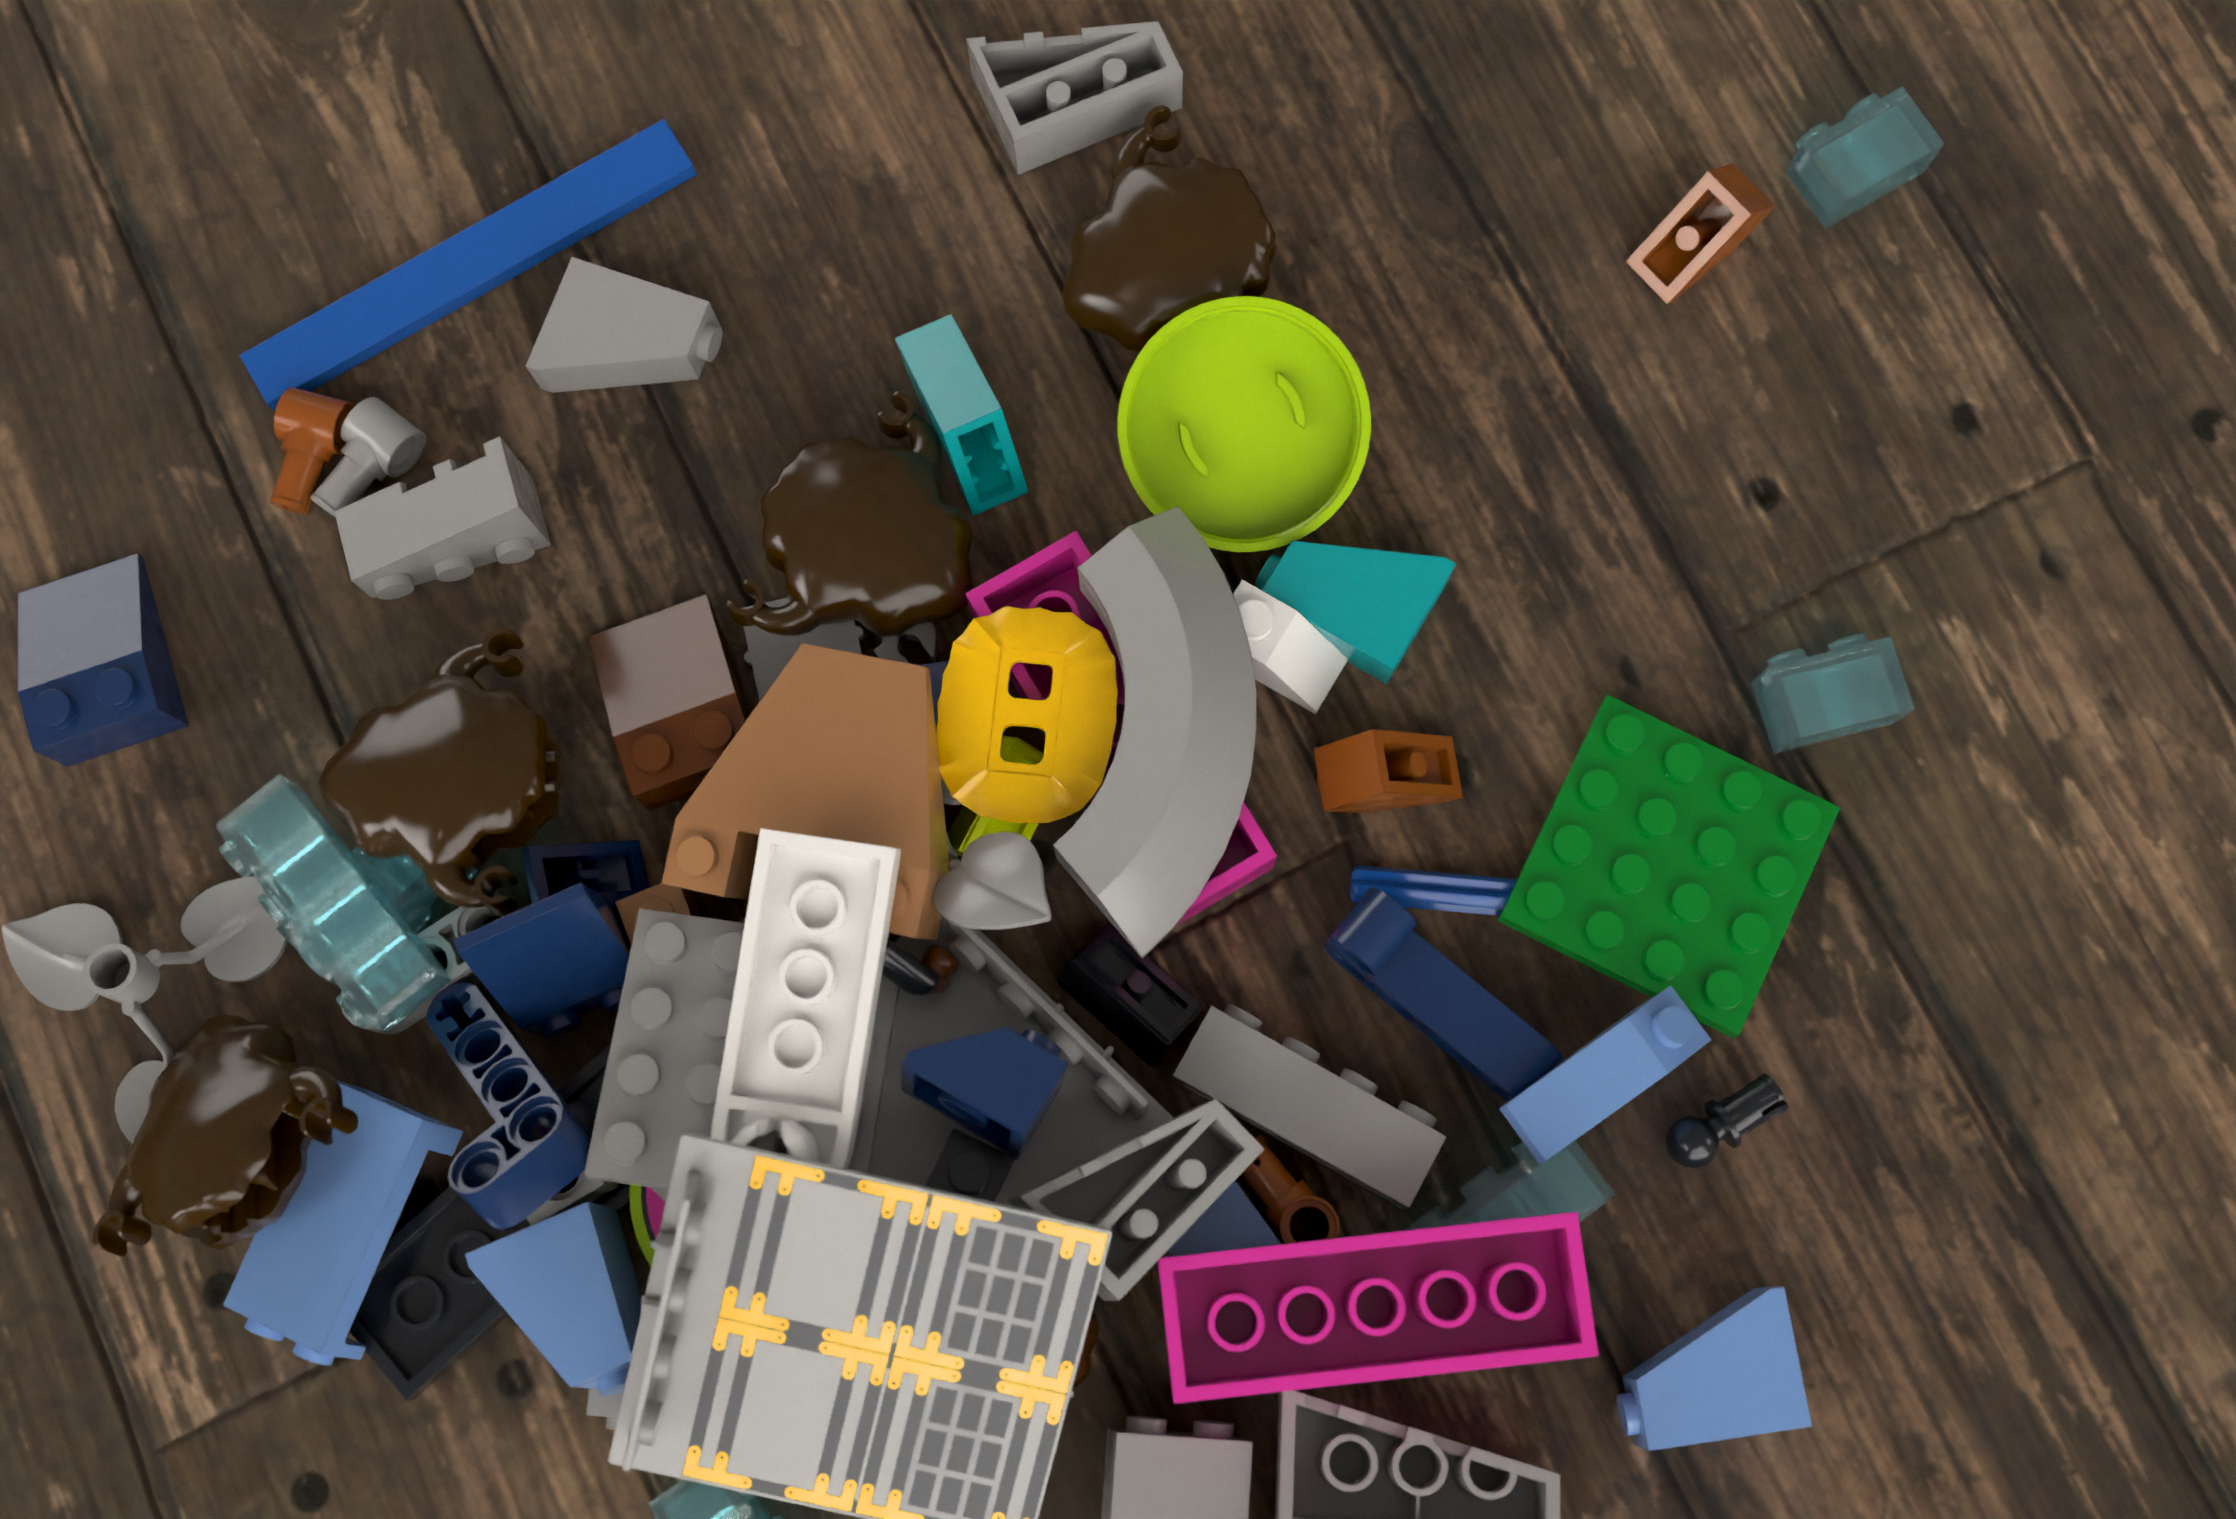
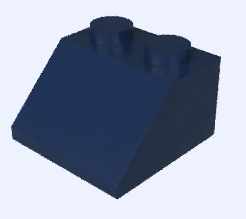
(988, 1083)

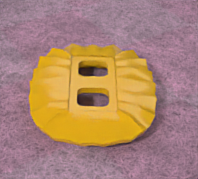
(1075, 716)

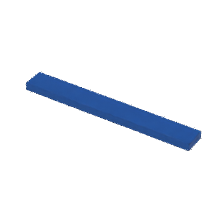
(469, 264)

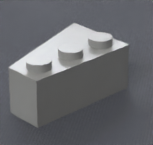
(1073, 88)
(443, 526)
(1149, 1188)

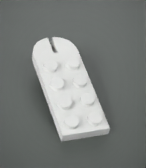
(806, 996)

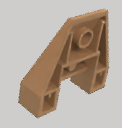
(831, 754)

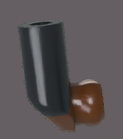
(917, 975)

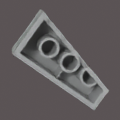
(1367, 1467)

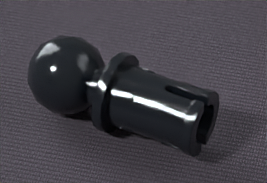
(1696, 1140)

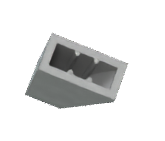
(620, 333)

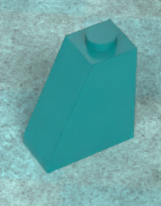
(963, 414)
(1359, 597)

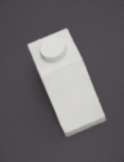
(1287, 649)

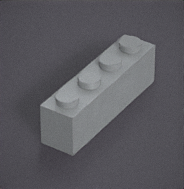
(1310, 1107)

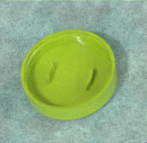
(1245, 422)

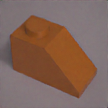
(1700, 231)
(1387, 771)

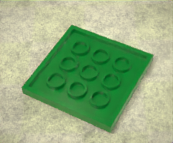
(1669, 865)

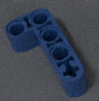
(1438, 997)
(536, 1134)

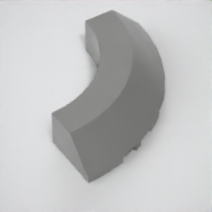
(1183, 734)

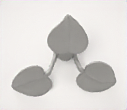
(994, 882)
(79, 954)

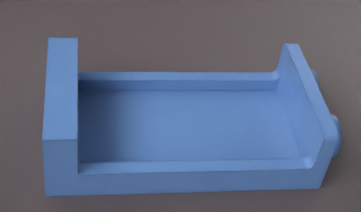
(319, 1257)

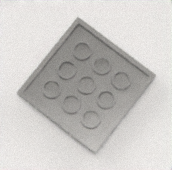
(672, 1049)

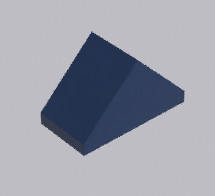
(608, 868)

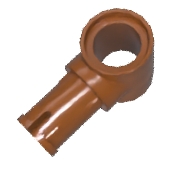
(310, 436)
(1285, 1195)

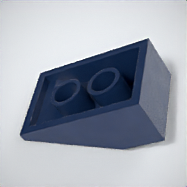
(95, 664)
(552, 960)

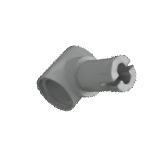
(376, 446)

